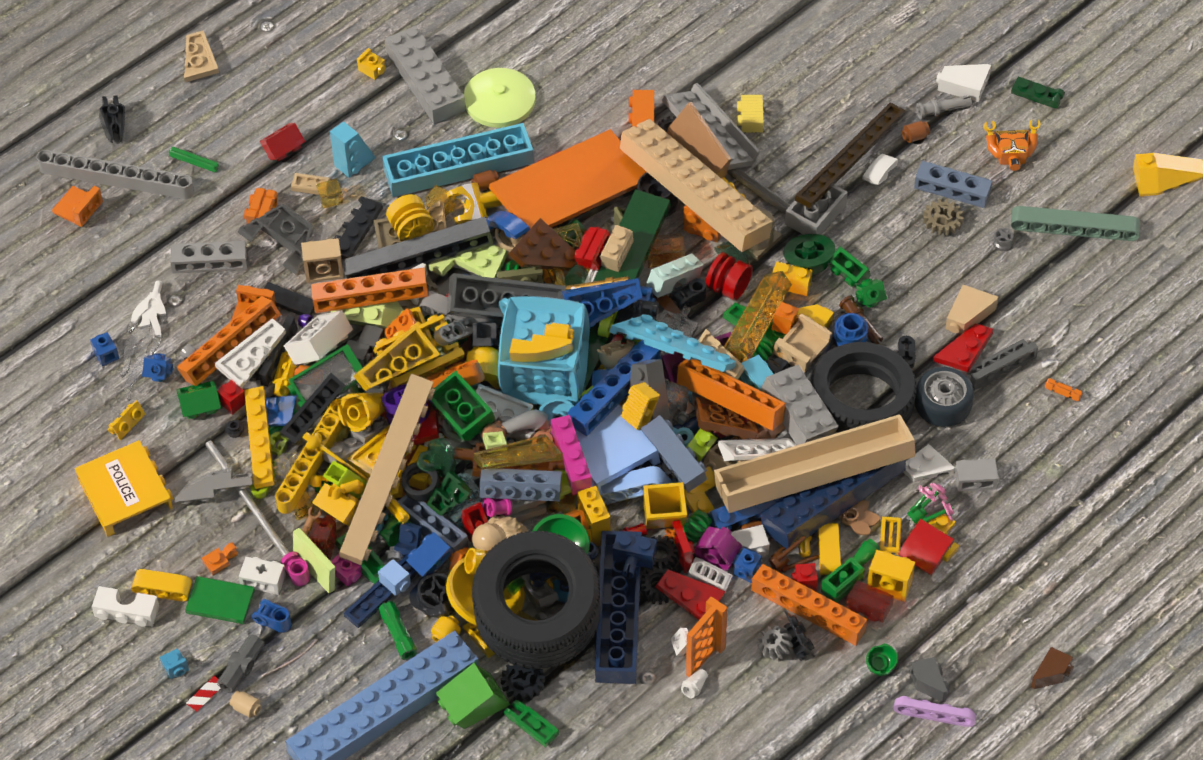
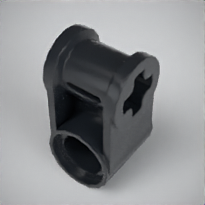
(687, 295)

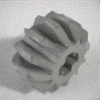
(775, 642)

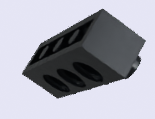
(312, 409)

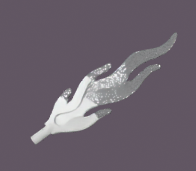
(139, 341)

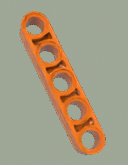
(470, 372)

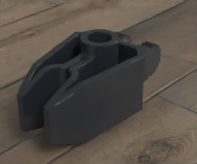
(112, 118)

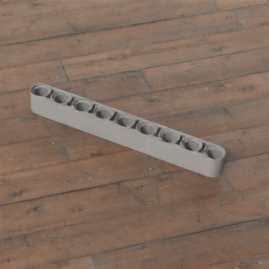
(115, 174)

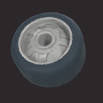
(944, 396)

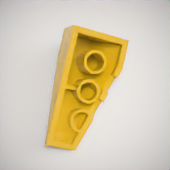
(1161, 172)

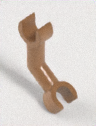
(310, 521)

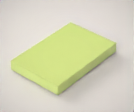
(318, 564)

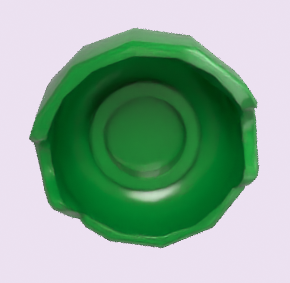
(882, 659)

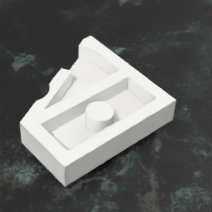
(927, 464)

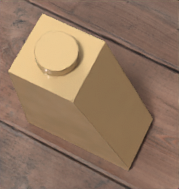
(970, 308)

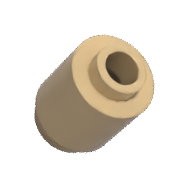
(245, 704)

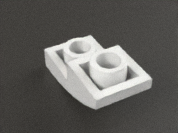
(879, 169)

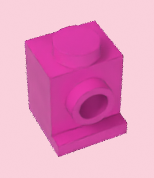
(346, 570)

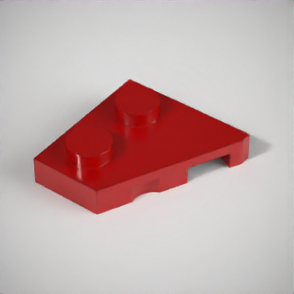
(684, 547)

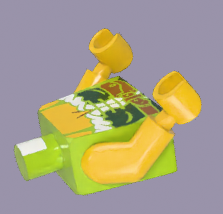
(344, 479)

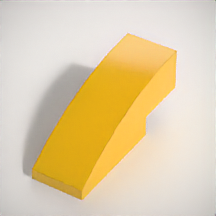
(539, 348)

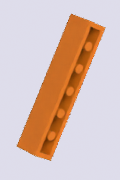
(731, 393)

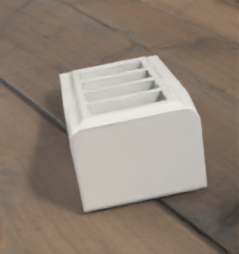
(712, 570)

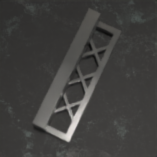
(1001, 366)

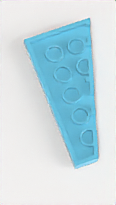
(666, 339)

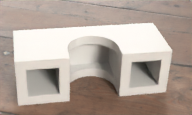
(140, 611)

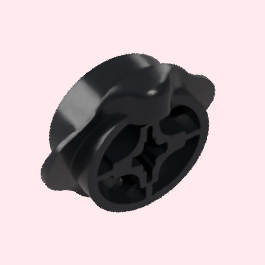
(422, 600)

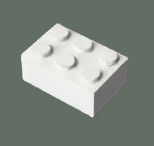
(318, 337)

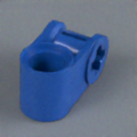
(270, 614)

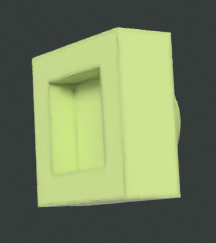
(494, 439)

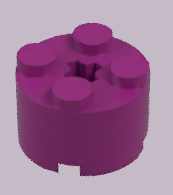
(718, 547)

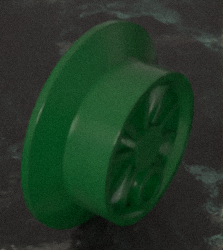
(810, 252)

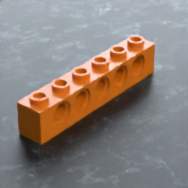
(369, 290)
(203, 360)
(809, 604)

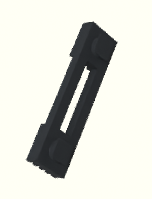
(269, 367)

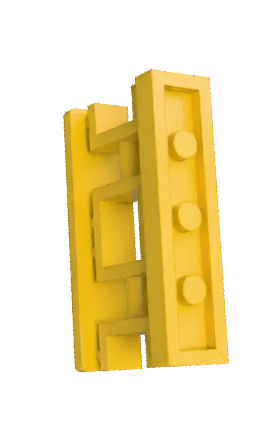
(430, 366)

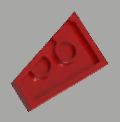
(965, 349)

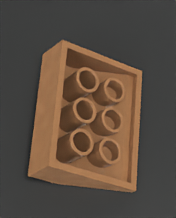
(696, 136)

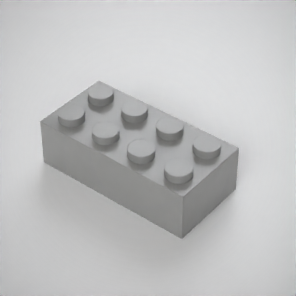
(805, 413)

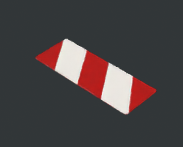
(204, 694)

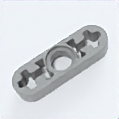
(452, 336)

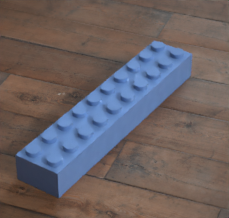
(383, 703)

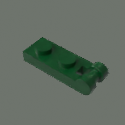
(1037, 92)

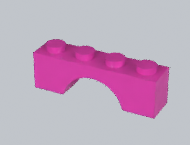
(573, 457)

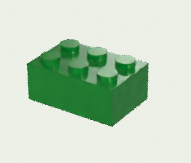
(461, 407)

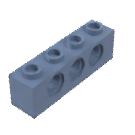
(953, 184)
(520, 484)

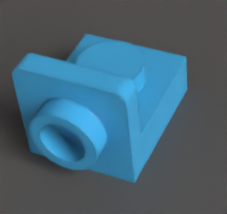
(174, 663)

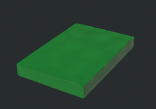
(220, 600)

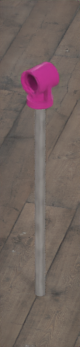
(292, 561)

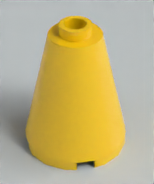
(360, 410)

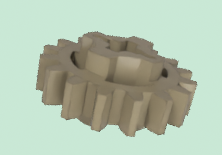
(943, 217)

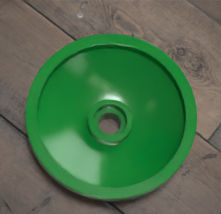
(567, 527)

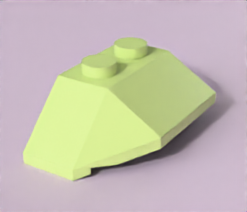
(378, 314)

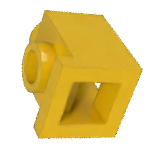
(371, 64)

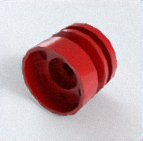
(729, 276)

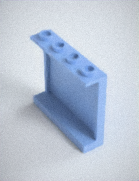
(615, 449)

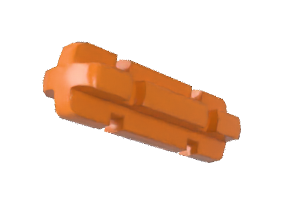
(1063, 389)

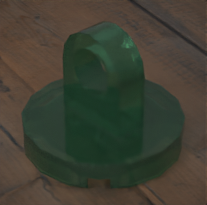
(439, 456)

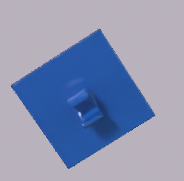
(280, 409)

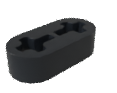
(910, 352)

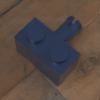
(634, 552)

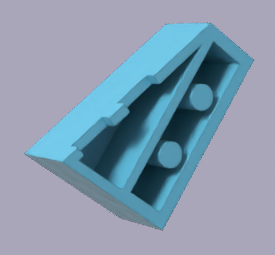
(349, 150)

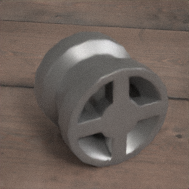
(1003, 239)

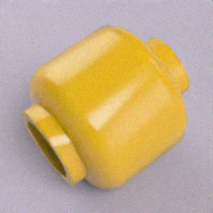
(445, 626)

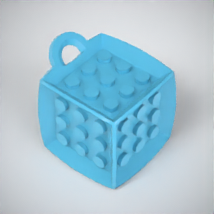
(549, 378)

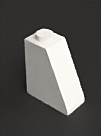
(964, 80)

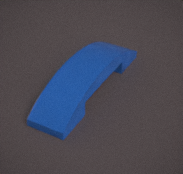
(511, 224)

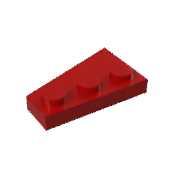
(688, 592)

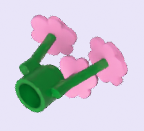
(917, 511)

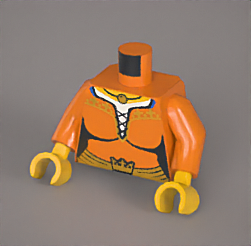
(1011, 146)

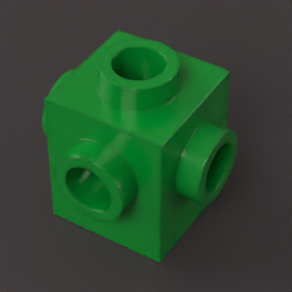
(870, 292)

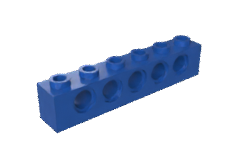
(609, 390)

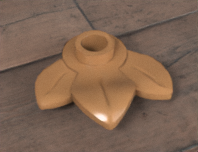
(862, 518)

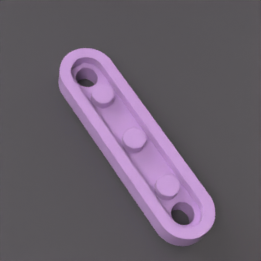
(936, 712)

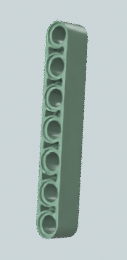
(1075, 223)

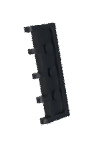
(358, 227)

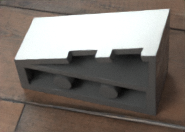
(653, 375)

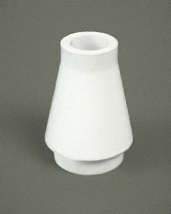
(692, 686)

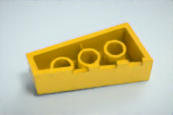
(402, 355)

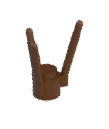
(780, 559)

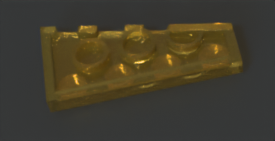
(522, 452)

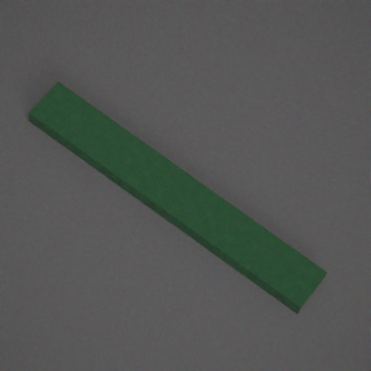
(645, 218)

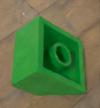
(198, 399)

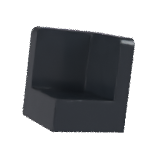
(485, 334)

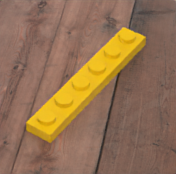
(259, 437)

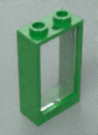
(339, 363)

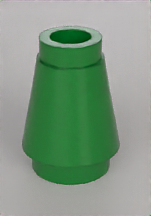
(866, 552)

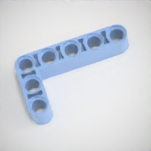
(631, 484)

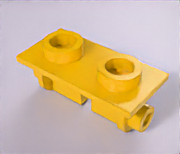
(127, 421)

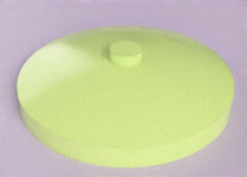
(499, 97)

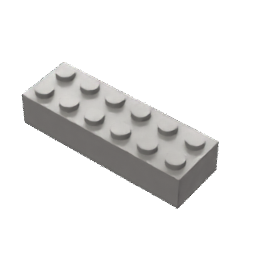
(425, 74)

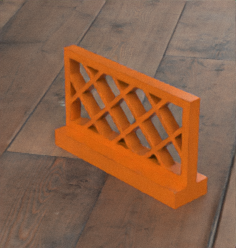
(706, 636)

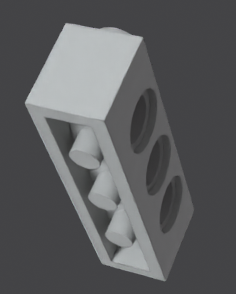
(208, 257)

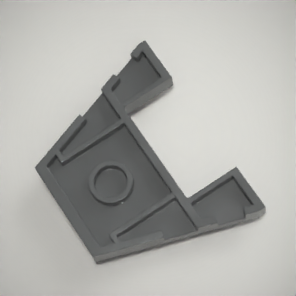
(286, 228)

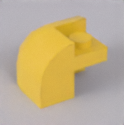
(488, 360)

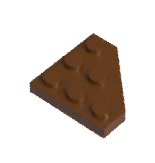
(543, 249)
(714, 418)

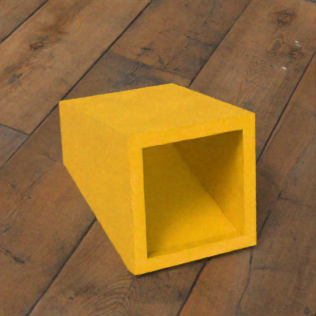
(664, 505)

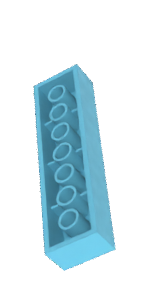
(457, 159)

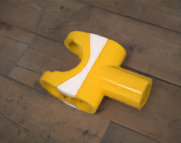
(473, 201)

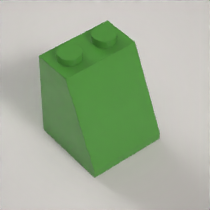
(471, 697)

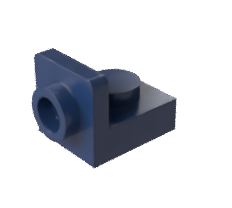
(408, 538)

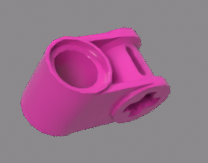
(497, 506)

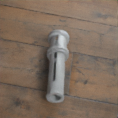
(935, 107)

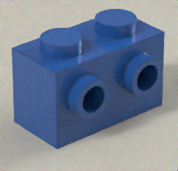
(429, 555)

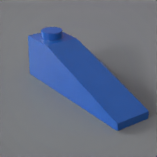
(605, 298)

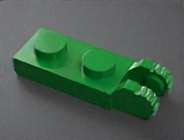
(532, 723)

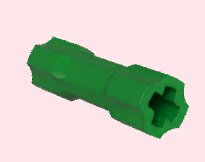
(404, 643)

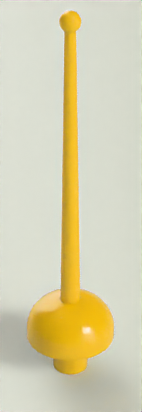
(315, 442)

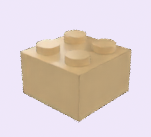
(322, 260)

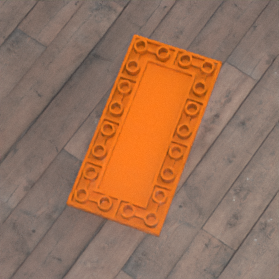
(569, 181)

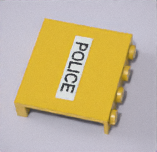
(123, 485)

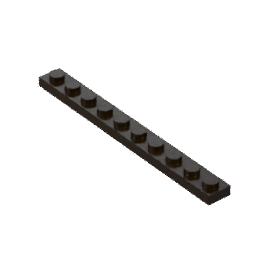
(849, 155)

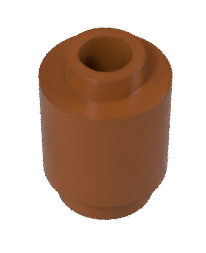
(915, 131)
(484, 179)

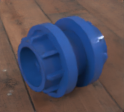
(850, 329)

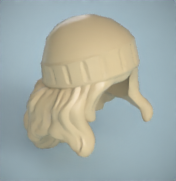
(495, 531)

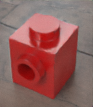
(231, 397)
(806, 575)

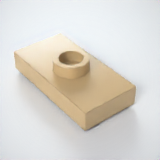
(307, 183)

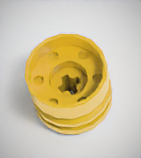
(409, 217)

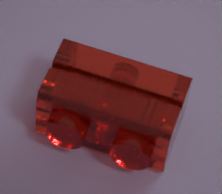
(869, 601)

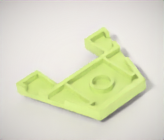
(482, 261)

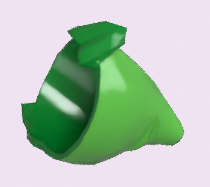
(391, 530)

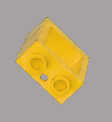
(595, 513)

